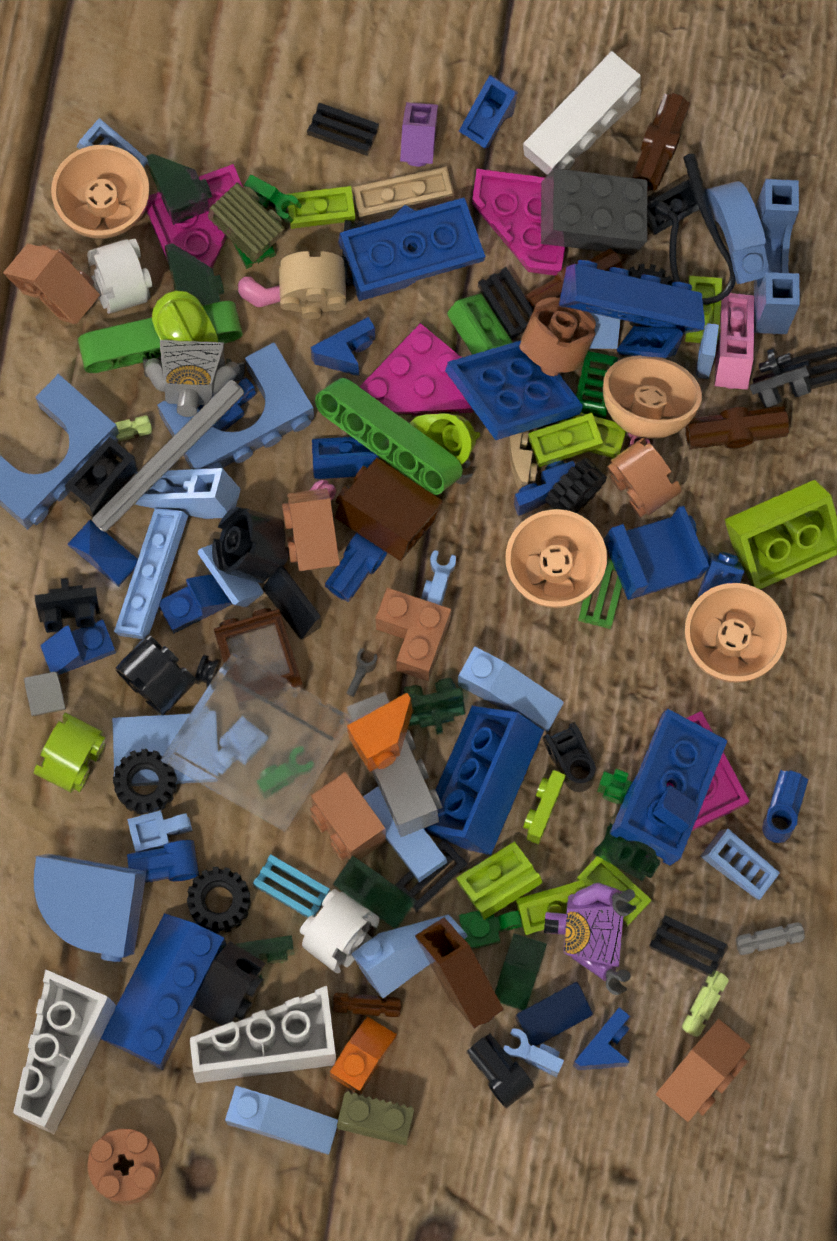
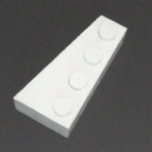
(584, 115)
(268, 1042)
(60, 1049)

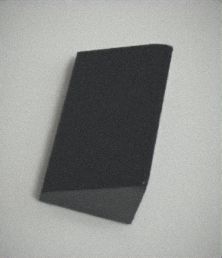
(676, 194)
(292, 603)

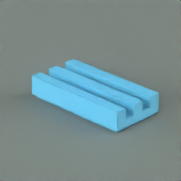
(266, 872)

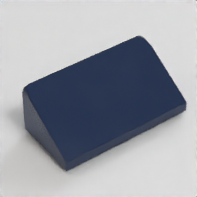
(554, 1014)

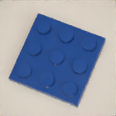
(511, 391)

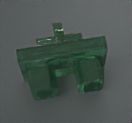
(436, 707)
(627, 855)

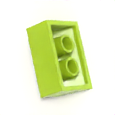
(785, 534)

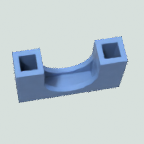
(778, 292)
(284, 411)
(30, 495)

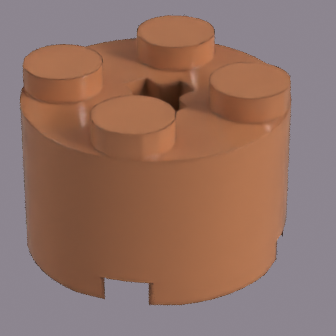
(557, 337)
(644, 477)
(107, 1156)

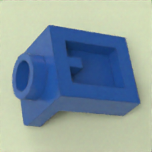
(722, 570)

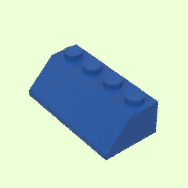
(632, 299)
(484, 777)
(163, 990)

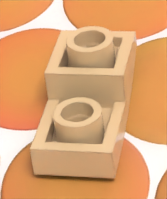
(520, 460)

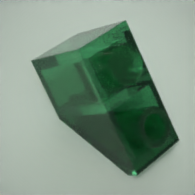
(374, 892)

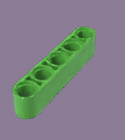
(132, 341)
(388, 436)

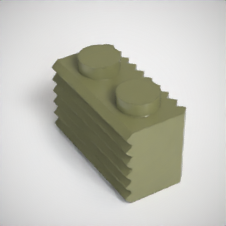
(246, 221)
(375, 1118)

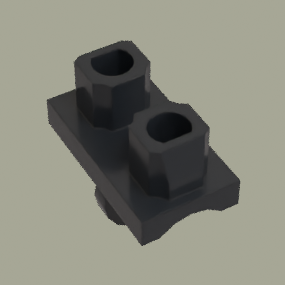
(768, 384)
(67, 603)

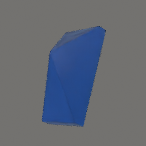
(651, 342)
(103, 553)

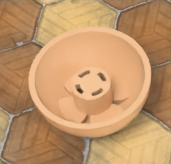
(96, 177)
(651, 396)
(566, 545)
(741, 618)

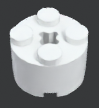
(119, 275)
(337, 930)

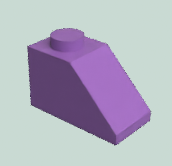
(418, 134)

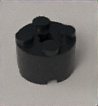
(250, 544)
(155, 674)

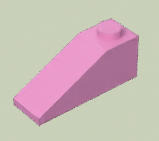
(735, 342)

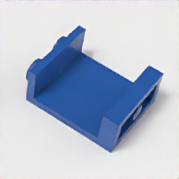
(657, 554)

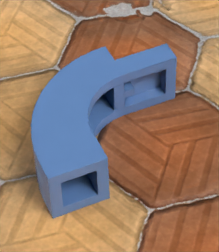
(742, 229)

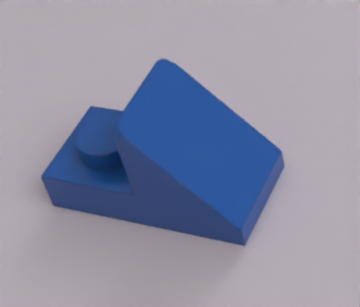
(488, 112)
(337, 350)
(193, 603)
(77, 648)
(599, 1052)

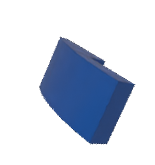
(534, 496)

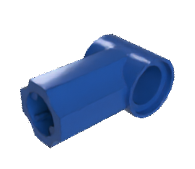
(359, 560)
(785, 804)
(173, 862)

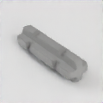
(770, 938)

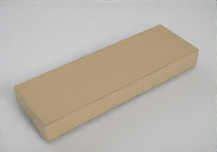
(411, 190)

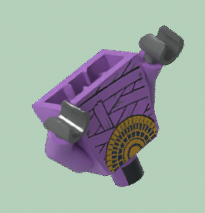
(595, 931)

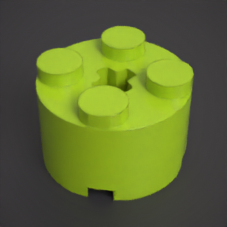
(69, 753)

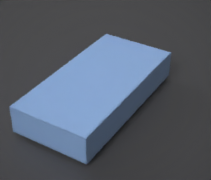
(707, 351)

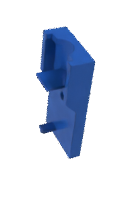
(380, 256)
(677, 754)

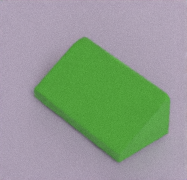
(477, 324)

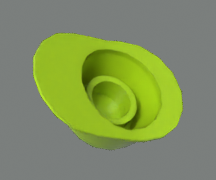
(182, 318)
(450, 432)

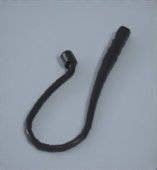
(701, 199)

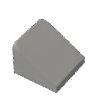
(44, 693)

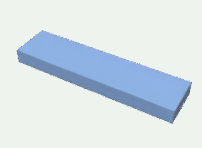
(151, 573)

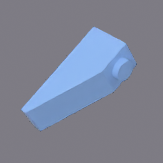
(193, 491)
(508, 688)
(395, 955)
(281, 1120)

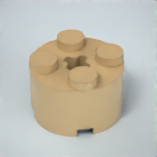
(312, 283)

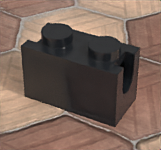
(101, 476)
(229, 985)

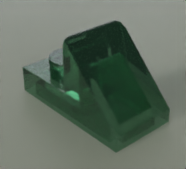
(273, 949)
(519, 971)

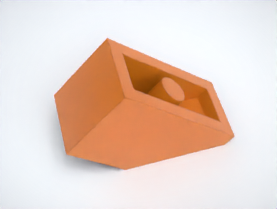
(381, 733)
(362, 1055)

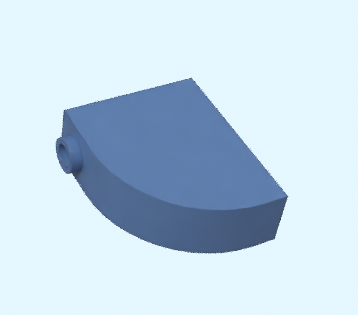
(90, 903)

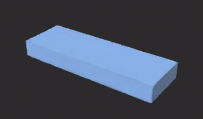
(414, 849)

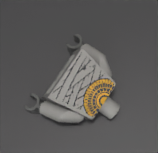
(191, 372)

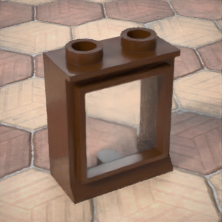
(262, 640)

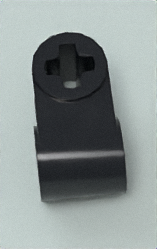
(570, 751)

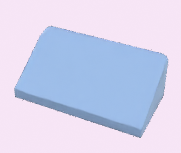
(239, 590)

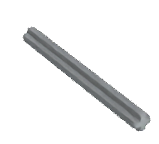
(168, 455)

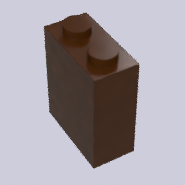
(387, 508)
(459, 972)

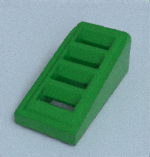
(596, 408)

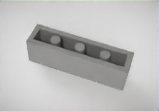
(403, 781)

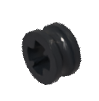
(207, 670)

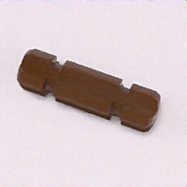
(366, 1004)

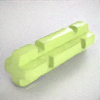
(128, 429)
(704, 1004)

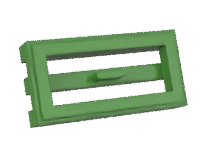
(595, 619)

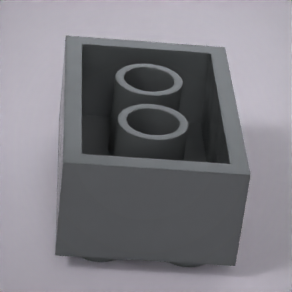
(593, 211)

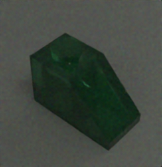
(179, 188)
(193, 276)

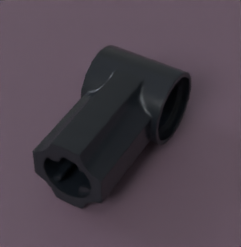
(504, 1077)

